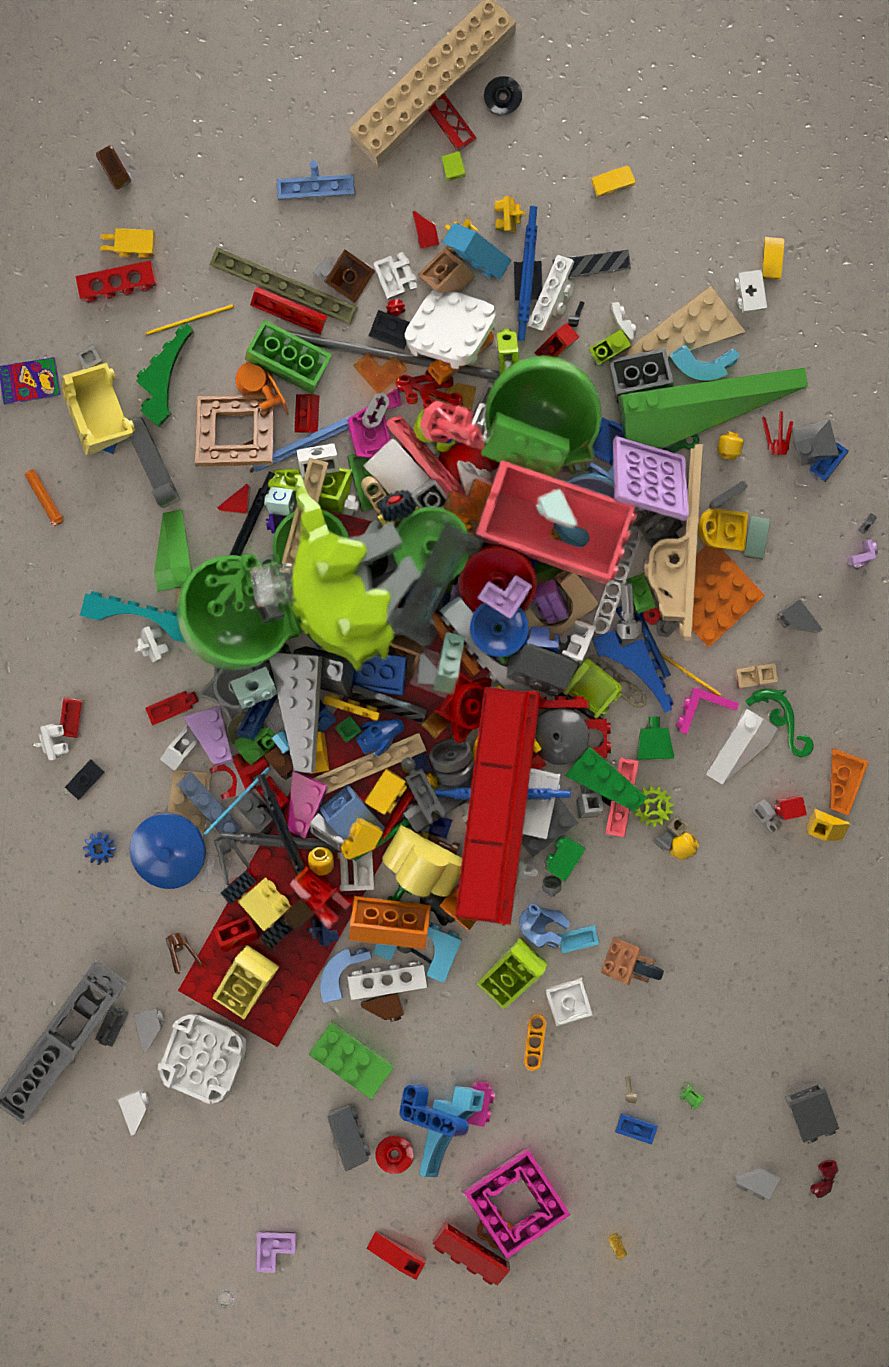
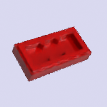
(71, 716)

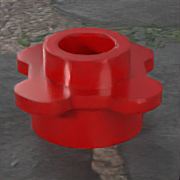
(395, 307)

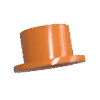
(251, 379)

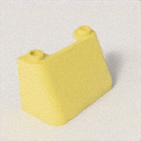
(95, 408)

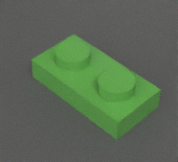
(641, 593)

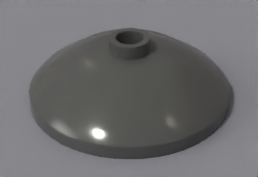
(572, 732)

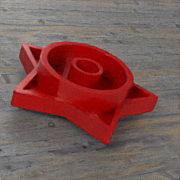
(464, 705)

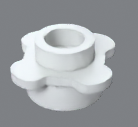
(525, 873)

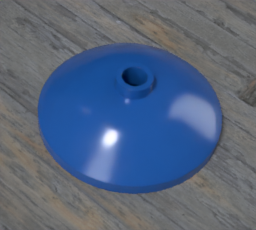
(496, 643)

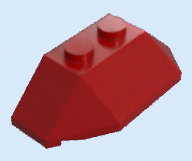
(466, 454)

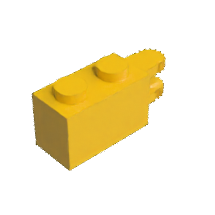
(131, 242)

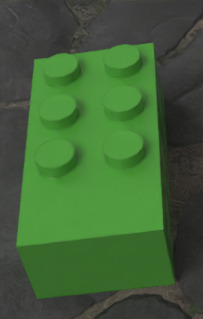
(525, 446)
(351, 1060)

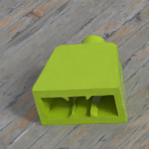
(507, 345)

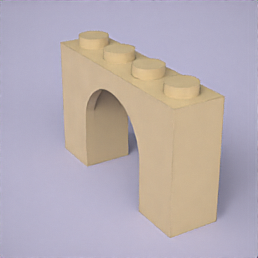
(579, 603)

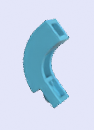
(699, 370)

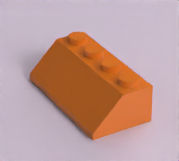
(389, 922)

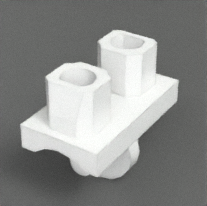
(148, 635)
(50, 741)

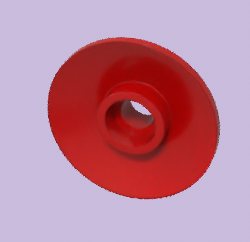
(392, 1164)

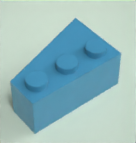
(477, 251)

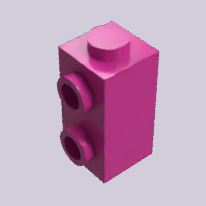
(481, 1117)

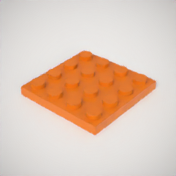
(720, 594)

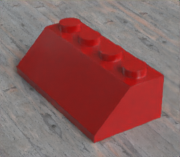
(471, 1253)

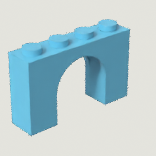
(445, 950)

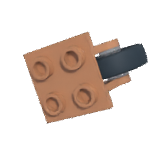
(622, 961)

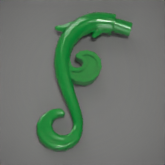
(777, 695)

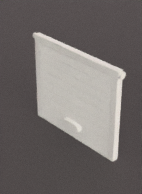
(539, 812)

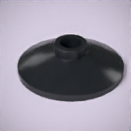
(506, 86)

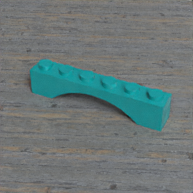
(101, 608)

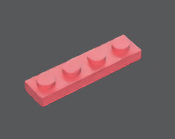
(619, 814)

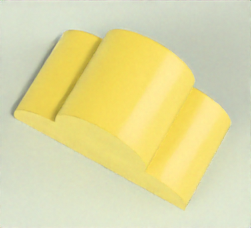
(421, 864)
(245, 981)

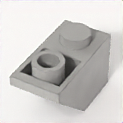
(759, 1181)

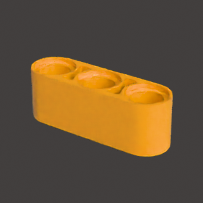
(536, 1051)

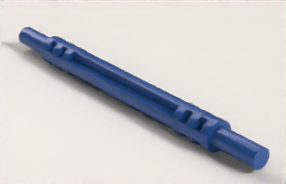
(527, 273)
(533, 793)

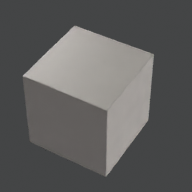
(429, 495)

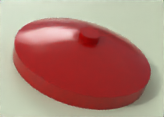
(499, 567)

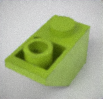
(610, 347)

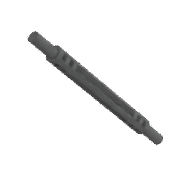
(275, 840)

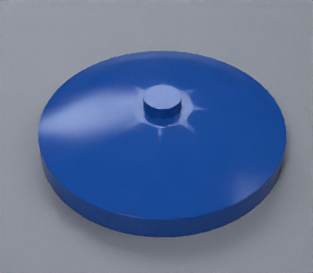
(167, 850)

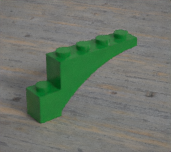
(158, 376)

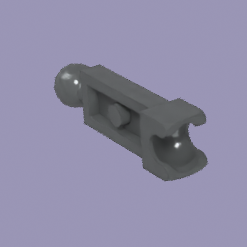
(422, 790)

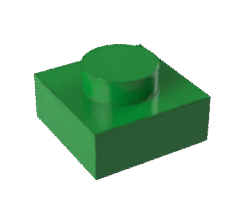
(348, 729)

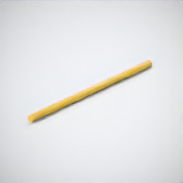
(190, 319)
(690, 674)

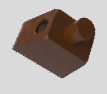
(280, 762)

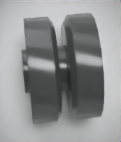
(452, 762)

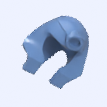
(533, 923)

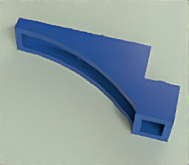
(637, 659)

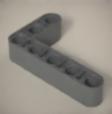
(162, 484)

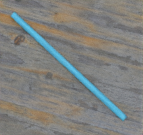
(234, 803)

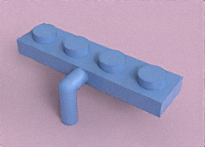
(315, 186)

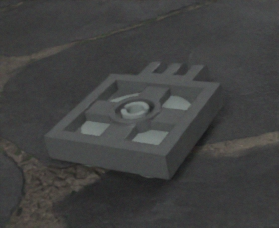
(658, 527)

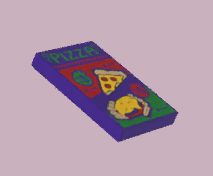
(29, 381)

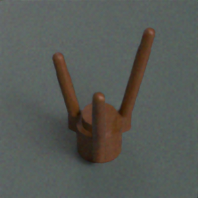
(175, 944)

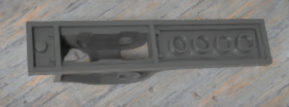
(52, 1050)

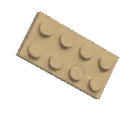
(181, 804)

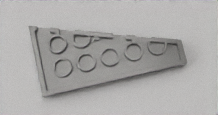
(298, 692)

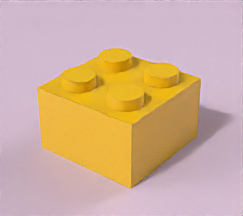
(385, 792)

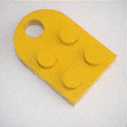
(726, 529)

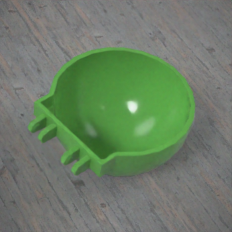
(552, 398)
(236, 637)

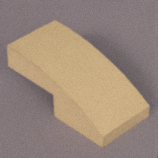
(756, 675)

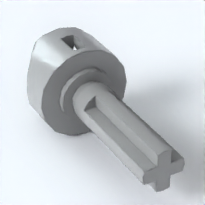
(628, 615)

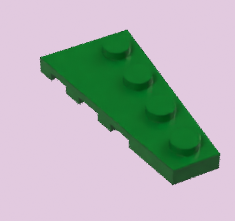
(600, 776)

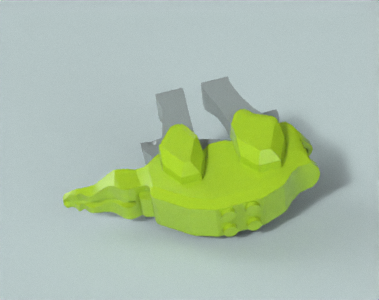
(335, 585)

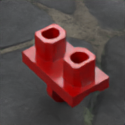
(281, 797)

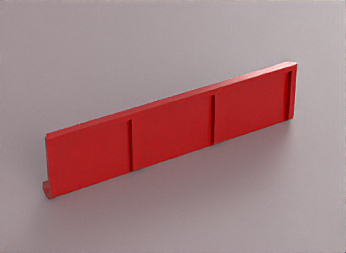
(497, 805)

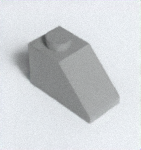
(148, 1026)

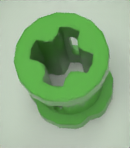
(691, 1097)

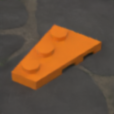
(846, 778)

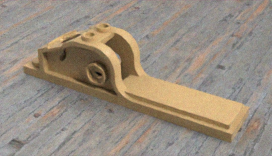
(680, 577)

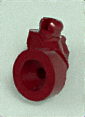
(827, 1170)

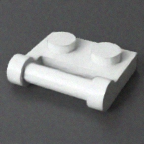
(362, 873)

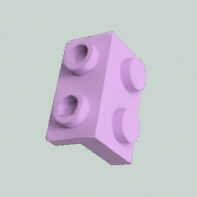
(862, 559)

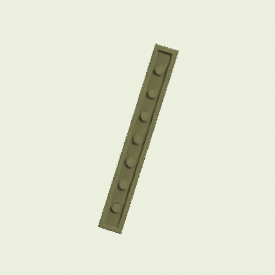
(283, 286)

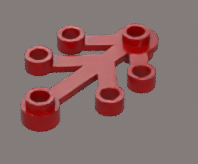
(406, 383)

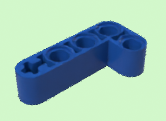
(414, 1110)

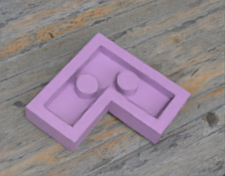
(507, 601)
(271, 1243)

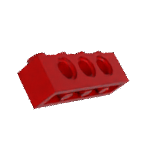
(86, 281)

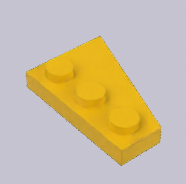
(352, 706)

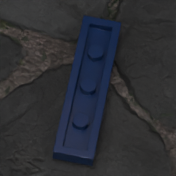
(256, 716)

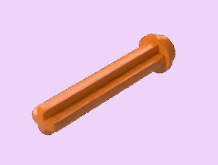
(44, 498)

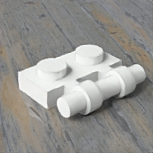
(389, 276)

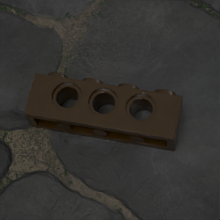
(298, 914)

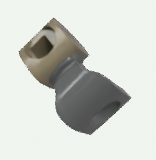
(674, 829)

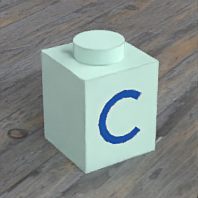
(280, 501)

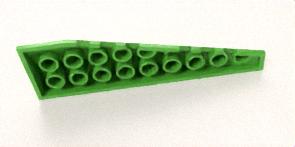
(679, 412)

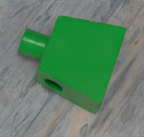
(654, 742)

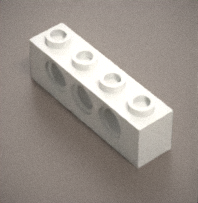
(359, 991)

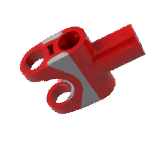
(241, 773)

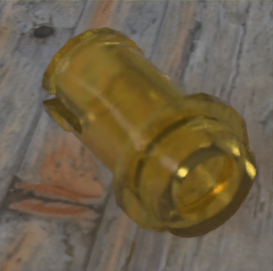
(617, 1246)

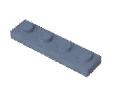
(207, 803)

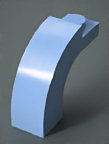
(330, 977)

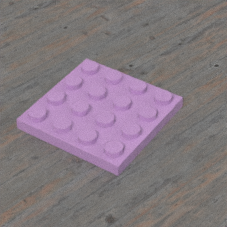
(650, 478)

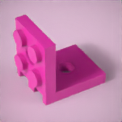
(690, 705)

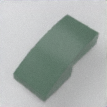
(757, 537)

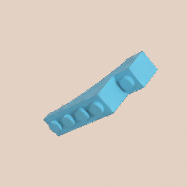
(464, 1104)

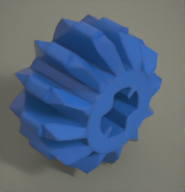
(105, 846)

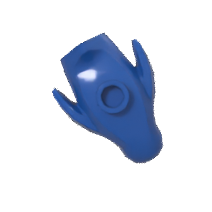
(379, 735)

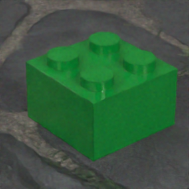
(564, 857)

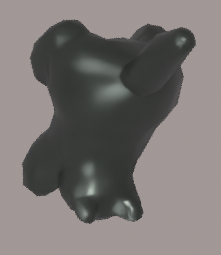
(435, 901)

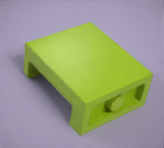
(596, 687)

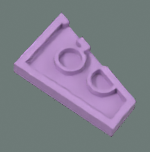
(211, 733)

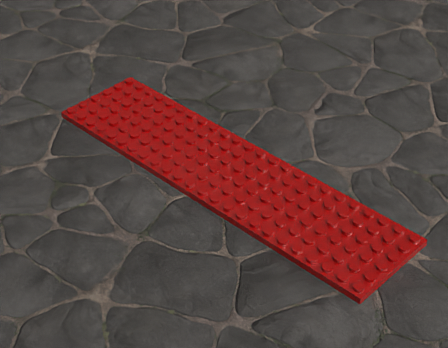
(298, 954)

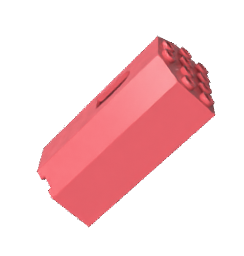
(515, 523)

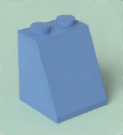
(344, 810)

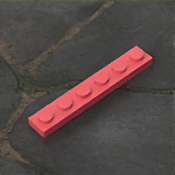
(423, 455)

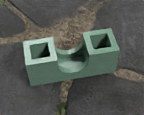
(449, 662)

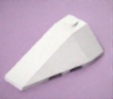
(744, 742)

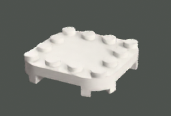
(450, 327)
(202, 1058)

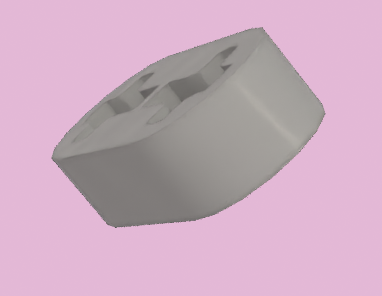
(372, 408)

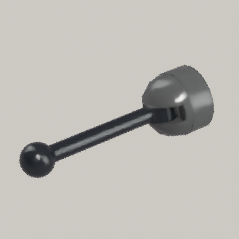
(405, 950)

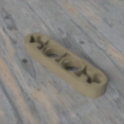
(620, 678)

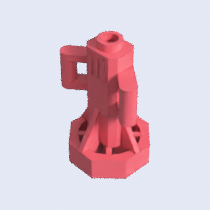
(448, 425)

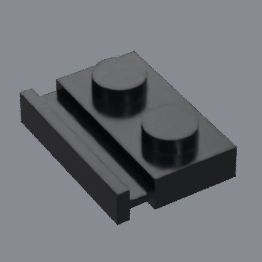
(536, 282)
(389, 329)

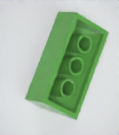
(288, 356)

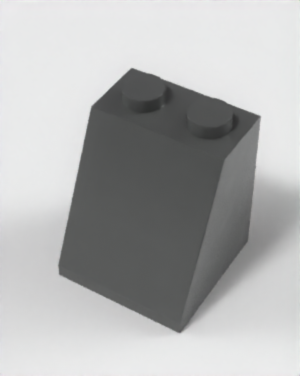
(812, 1113)

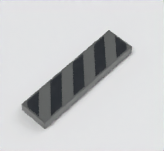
(600, 263)
(388, 704)

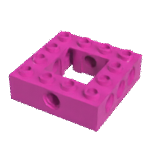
(546, 1217)

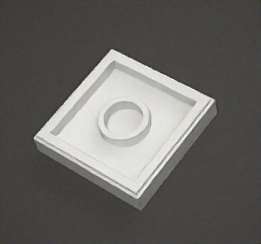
(568, 1002)

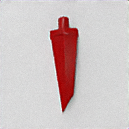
(404, 801)

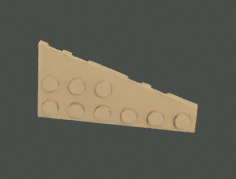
(694, 325)

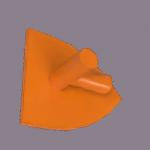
(271, 400)

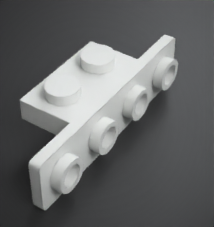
(553, 295)

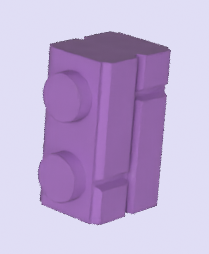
(550, 602)

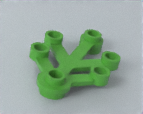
(234, 583)

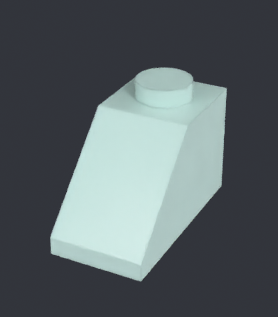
(556, 509)

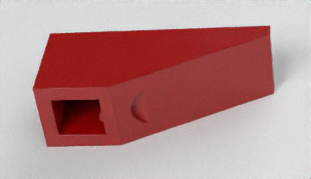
(396, 1255)

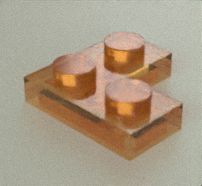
(377, 376)
(473, 504)

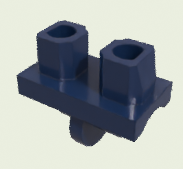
(321, 932)

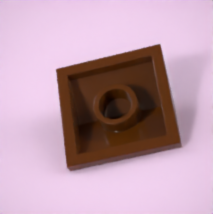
(349, 276)

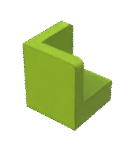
(453, 166)

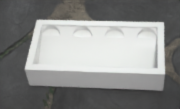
(395, 469)

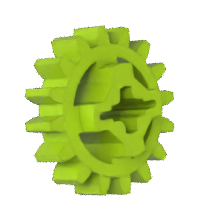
(663, 814)

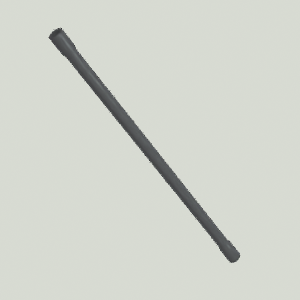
(387, 354)

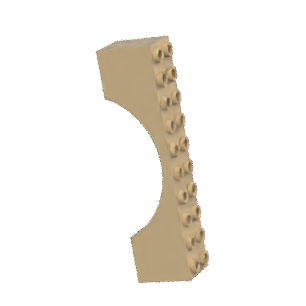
(456, 54)

